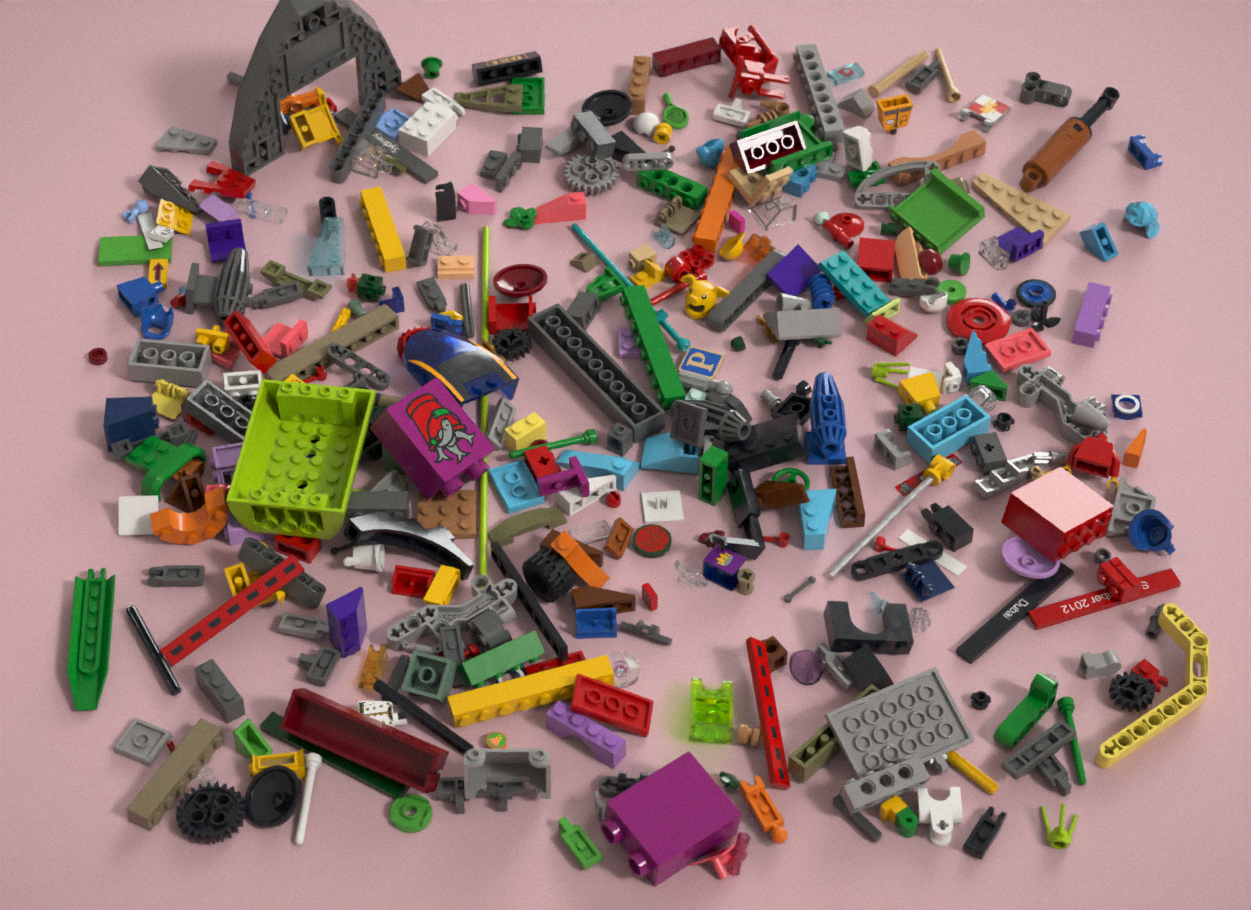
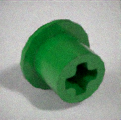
(431, 67)
(959, 263)

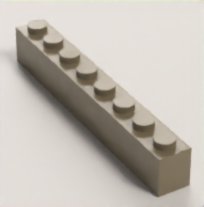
(352, 336)

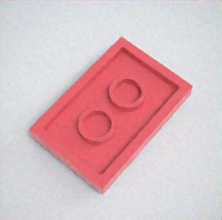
(1017, 350)

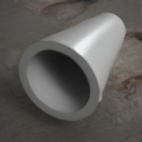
(788, 302)
(1090, 416)

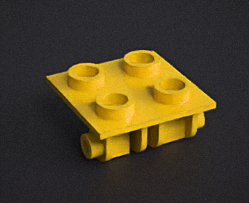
(174, 217)

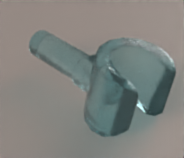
(880, 602)

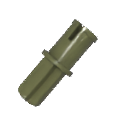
(398, 167)

